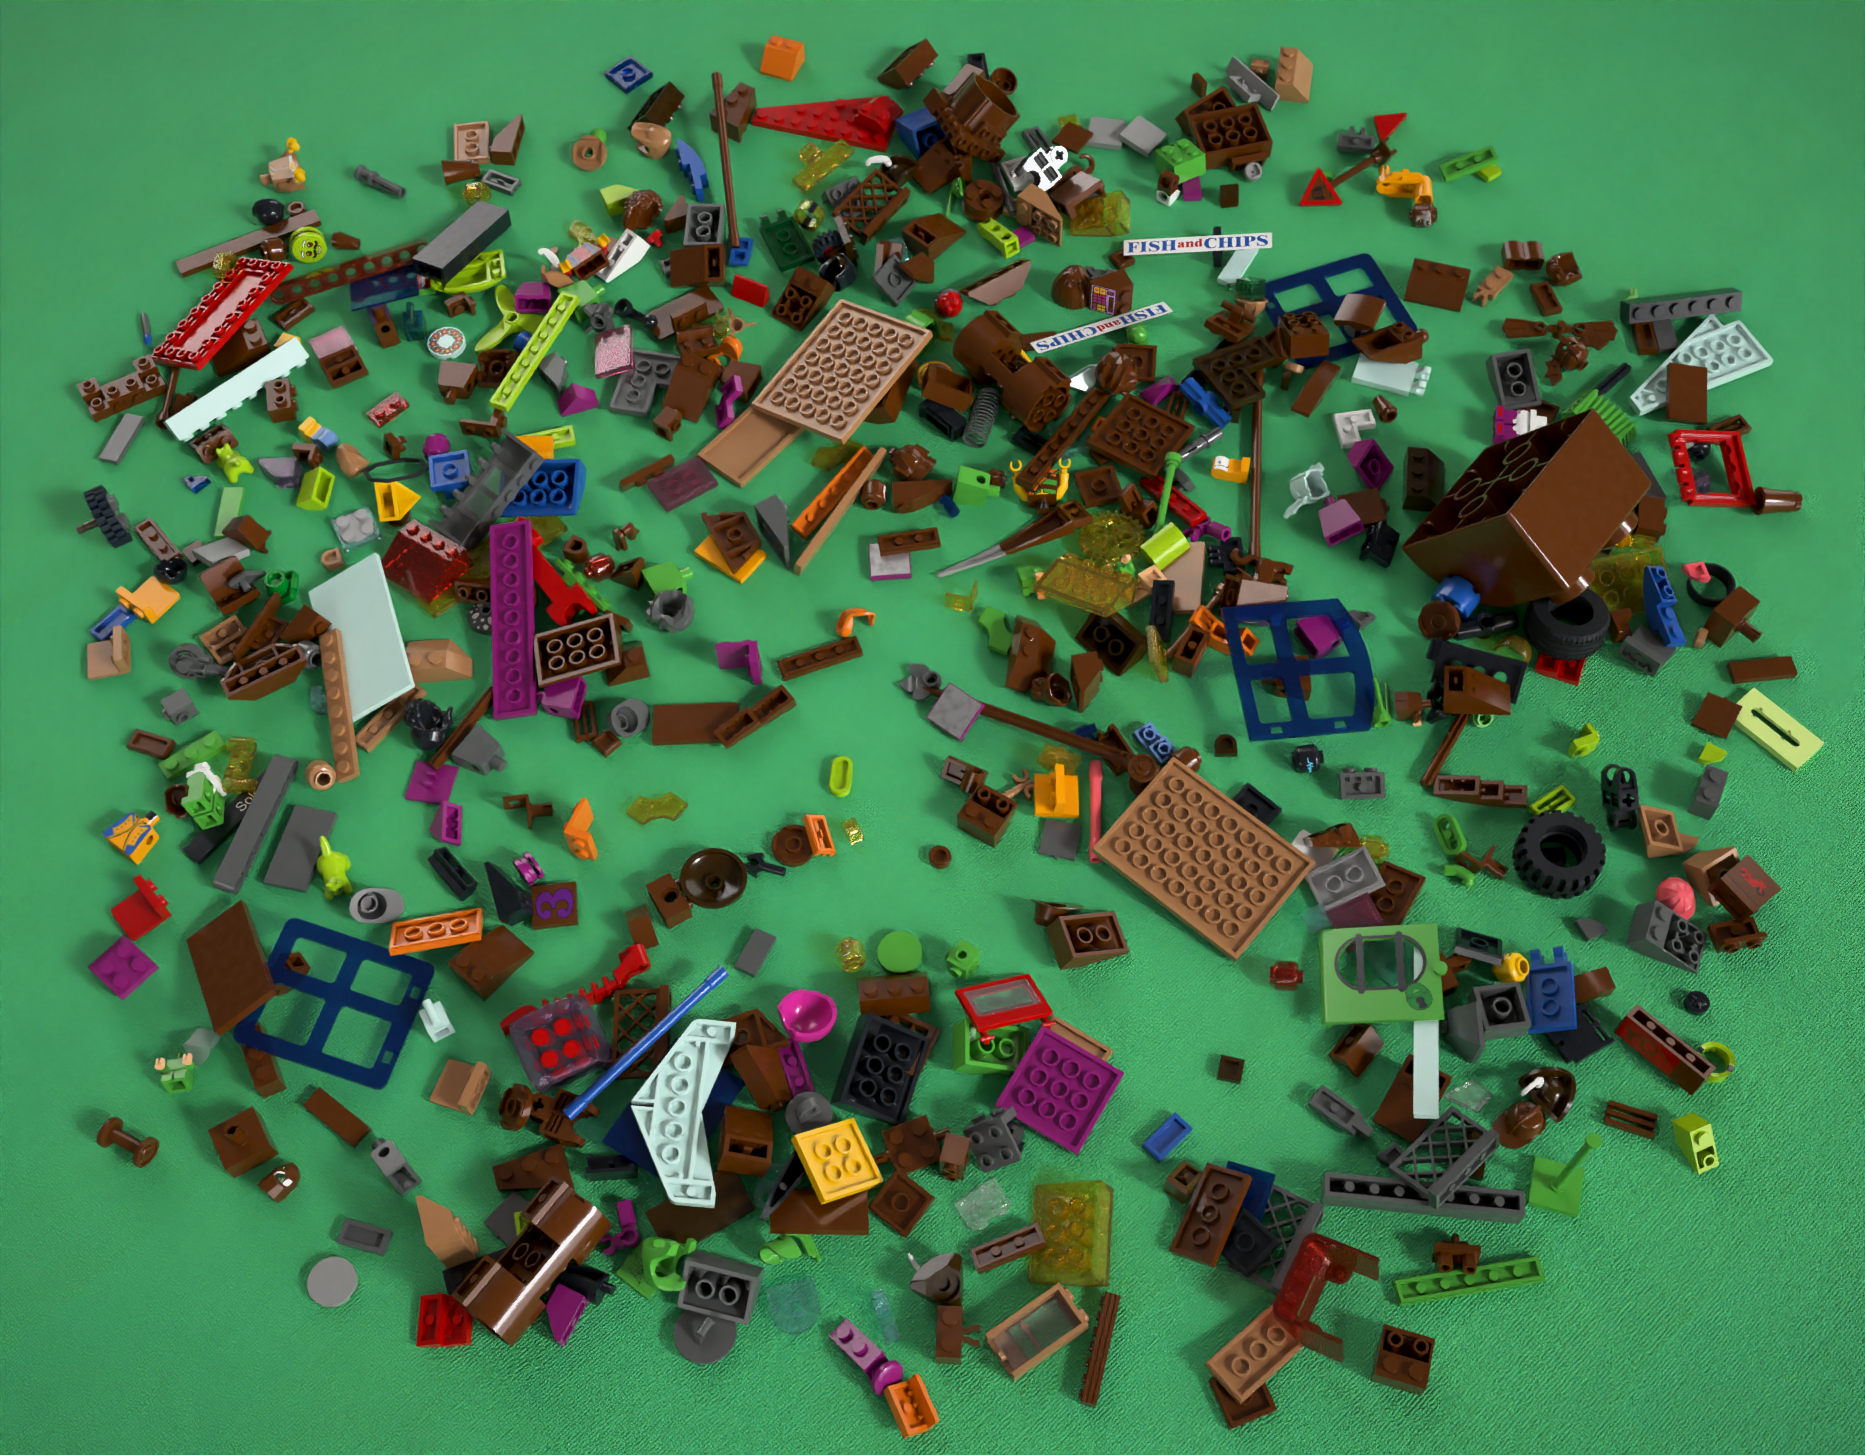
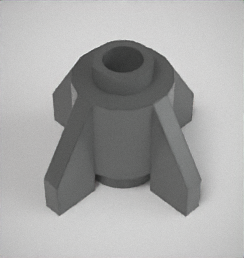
(600, 316)

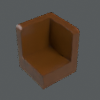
(1619, 626)

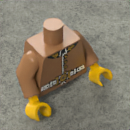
(286, 171)

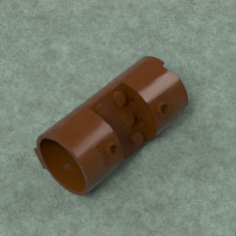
(992, 353)
(508, 1291)

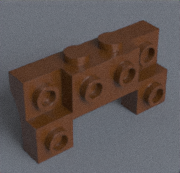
(123, 392)

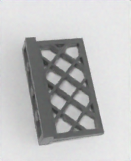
(1463, 1165)
(1309, 1224)

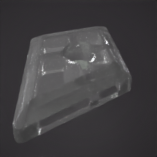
(1469, 1095)

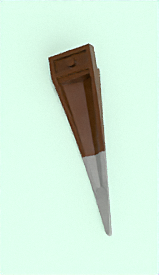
(1053, 525)

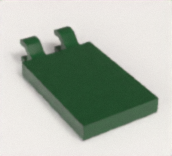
(785, 241)

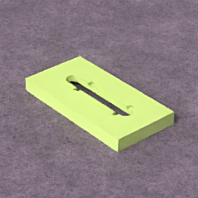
(1788, 754)

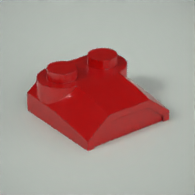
(878, 114)

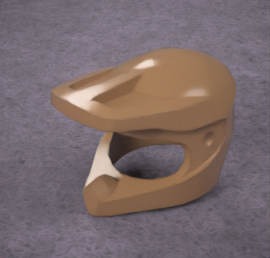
(652, 136)

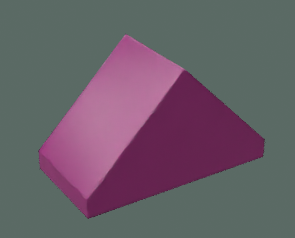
(577, 399)

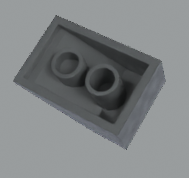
(1513, 379)
(773, 525)

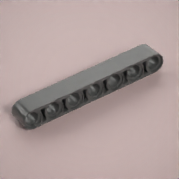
(255, 824)

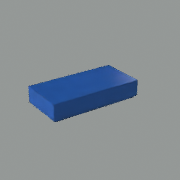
(117, 617)
(1167, 1137)

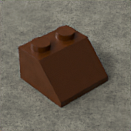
(1085, 677)

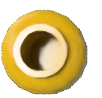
(1512, 968)

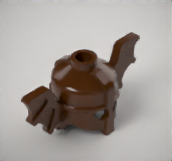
(1574, 356)

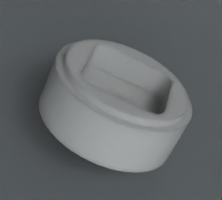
(1252, 172)

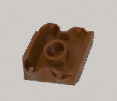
(492, 367)
(1336, 836)

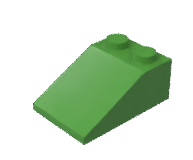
(996, 1058)

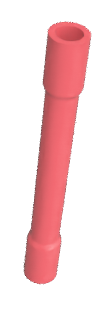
(1095, 778)

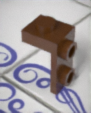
(486, 429)

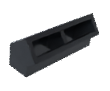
(453, 873)

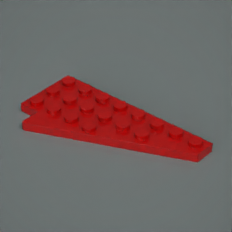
(825, 122)

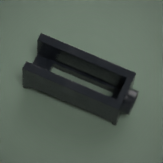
(944, 418)

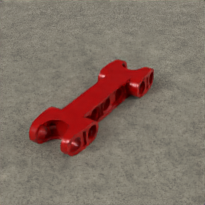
(564, 600)

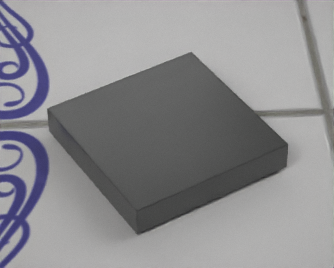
(893, 281)

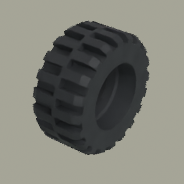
(1572, 833)

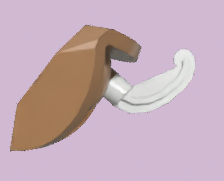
(553, 276)

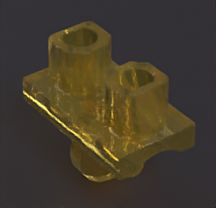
(1053, 755)

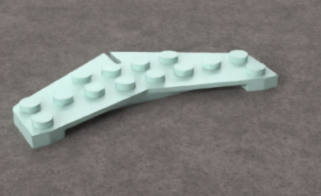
(675, 1122)

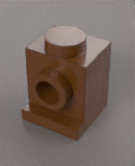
(667, 423)

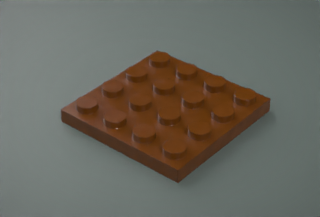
(1140, 436)

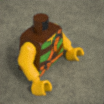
(1046, 492)

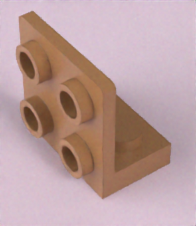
(109, 656)
(461, 1086)

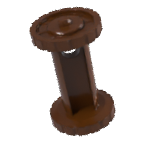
(1142, 771)
(112, 1132)

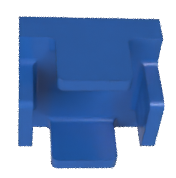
(449, 472)

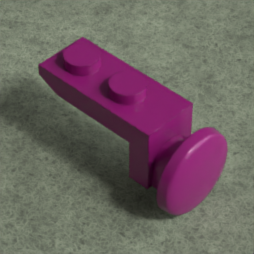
(867, 1357)

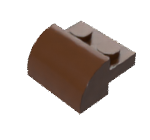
(343, 367)

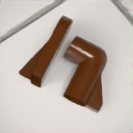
(619, 535)

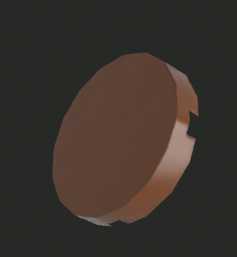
(1439, 620)
(792, 846)
(515, 1107)

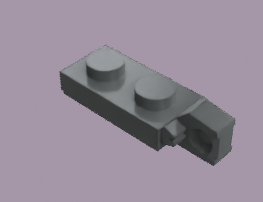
(1339, 1113)

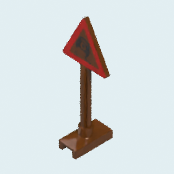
(1321, 191)

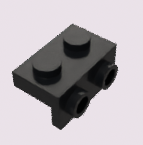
(1380, 544)

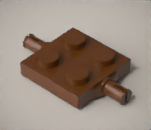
(912, 1145)

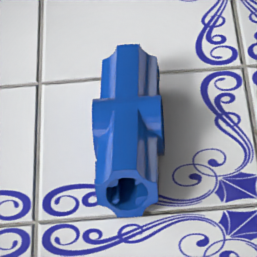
(1205, 403)

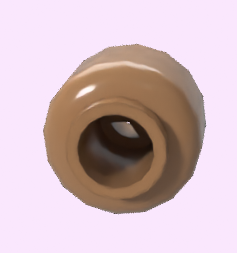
(320, 775)

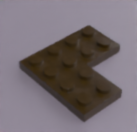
(1230, 370)

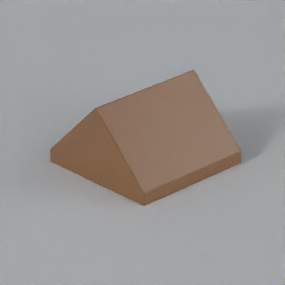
(1658, 831)

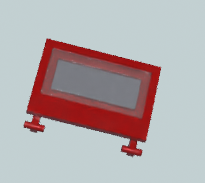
(1004, 1004)

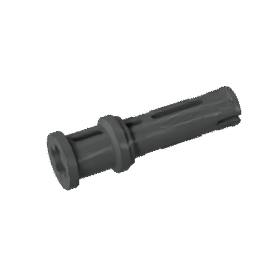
(373, 179)

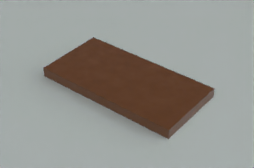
(231, 967)

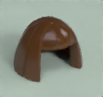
(1071, 287)

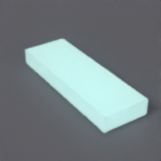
(1237, 266)

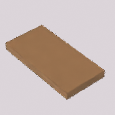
(1188, 576)
(1253, 1356)

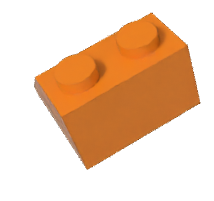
(782, 58)

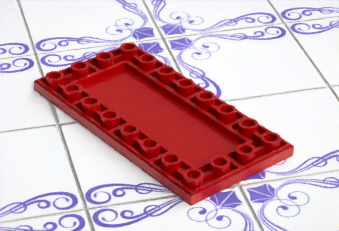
(221, 313)

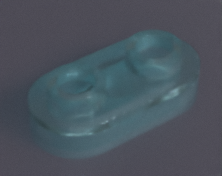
(764, 1185)

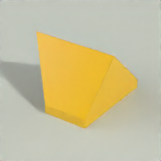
(394, 500)

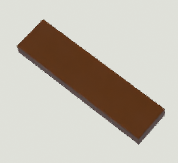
(820, 658)

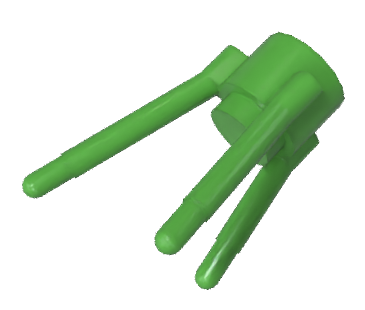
(958, 189)
(1381, 714)

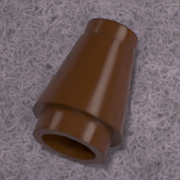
(345, 242)
(1386, 411)

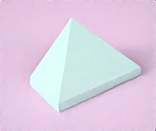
(1084, 379)

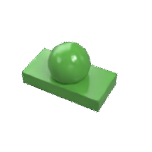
(1136, 334)

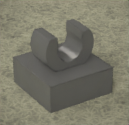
(1183, 480)

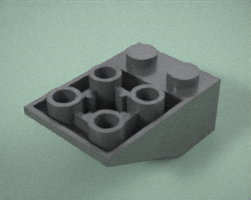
(1666, 936)

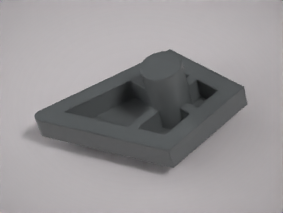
(245, 578)

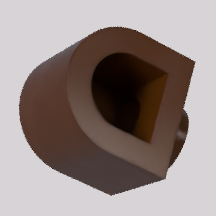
(576, 549)

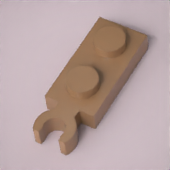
(1492, 285)

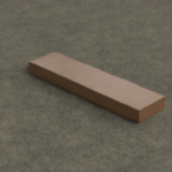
(386, 719)

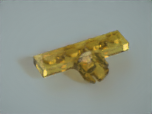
(820, 163)

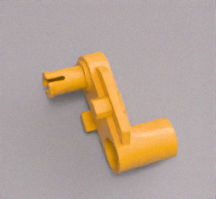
(1404, 185)

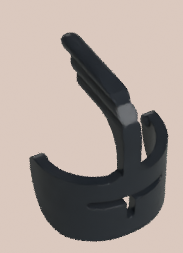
(1434, 694)

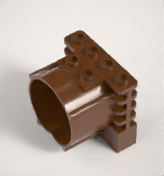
(974, 116)

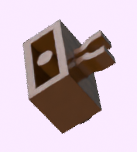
(950, 1335)

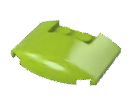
(477, 276)

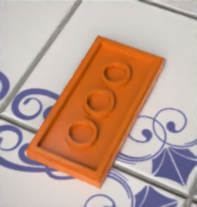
(436, 931)

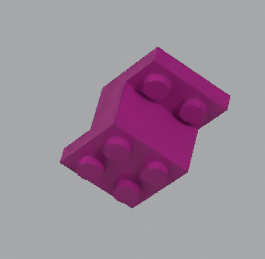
(123, 967)

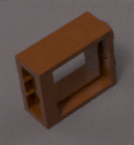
(947, 388)

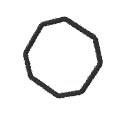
(396, 478)

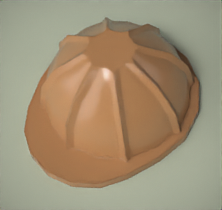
(1253, 307)

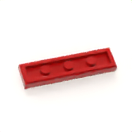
(1177, 503)

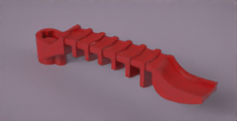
(633, 962)

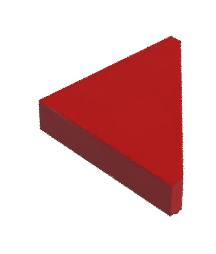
(1387, 124)

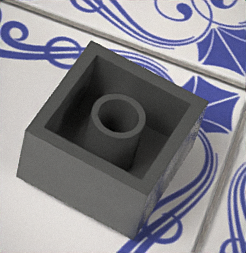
(1502, 1010)

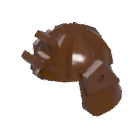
(911, 462)

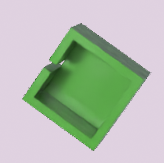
(1181, 159)

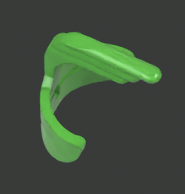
(786, 1247)

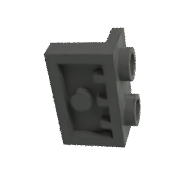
(1361, 784)

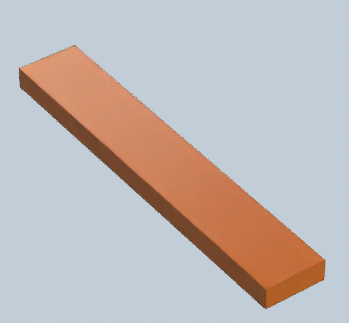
(831, 494)

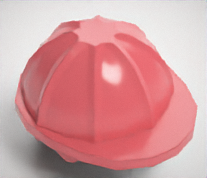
(1677, 896)

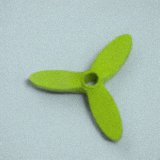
(511, 322)

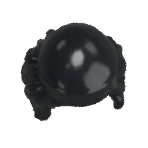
(427, 723)

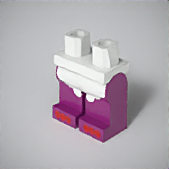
(1513, 423)

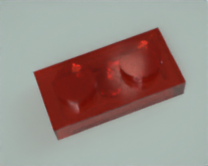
(388, 409)

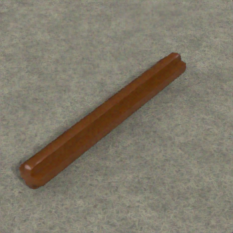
(462, 730)
(1444, 750)

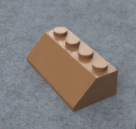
(446, 1234)

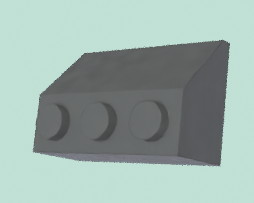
(705, 224)
(720, 1287)

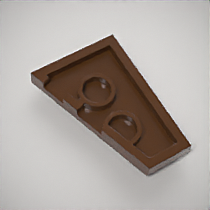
(533, 1170)

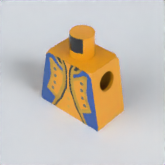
(133, 835)

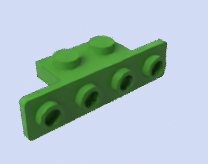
(572, 576)

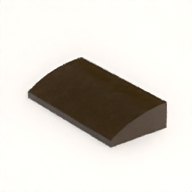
(699, 1223)

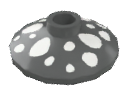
(479, 619)

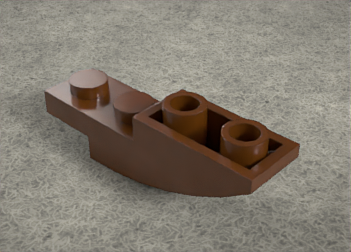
(479, 591)

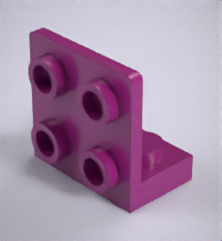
(739, 656)

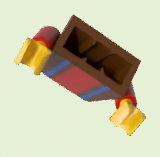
(586, 259)

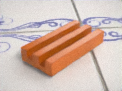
(815, 835)

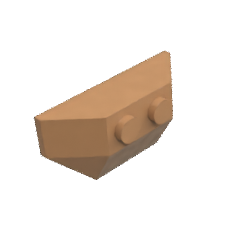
(438, 661)

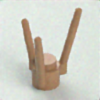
(737, 324)

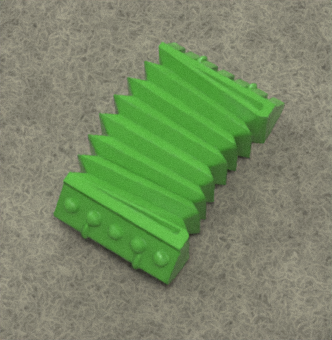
(1616, 422)

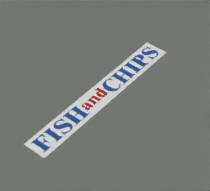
(1198, 244)
(1101, 327)

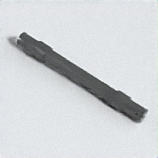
(1008, 201)

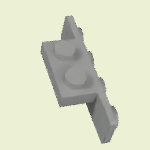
(1249, 85)

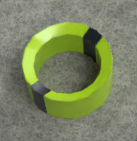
(1727, 1056)

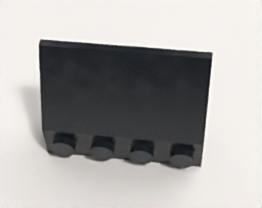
(873, 1070)

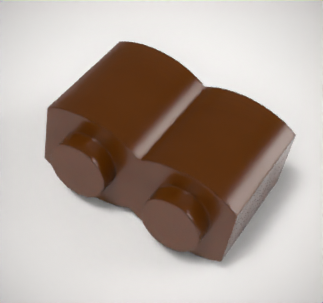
(1522, 255)

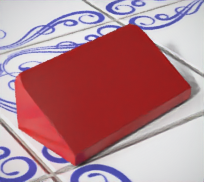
(750, 291)

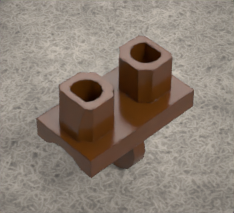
(1456, 1252)

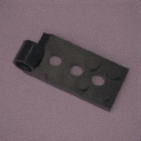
(1447, 652)

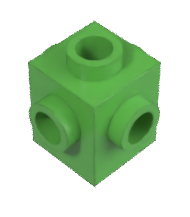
(963, 959)

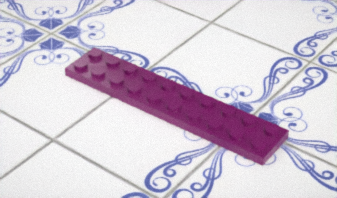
(512, 620)

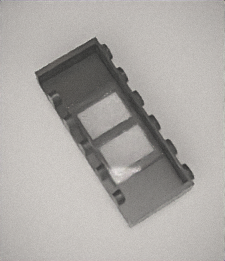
(488, 492)

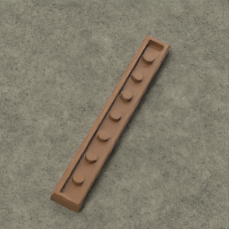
(840, 510)

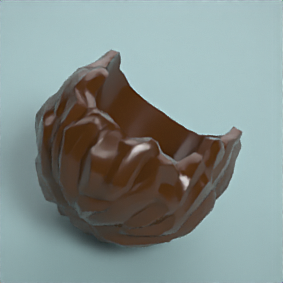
(1563, 269)

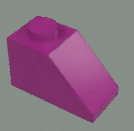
(564, 1311)

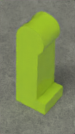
(999, 236)

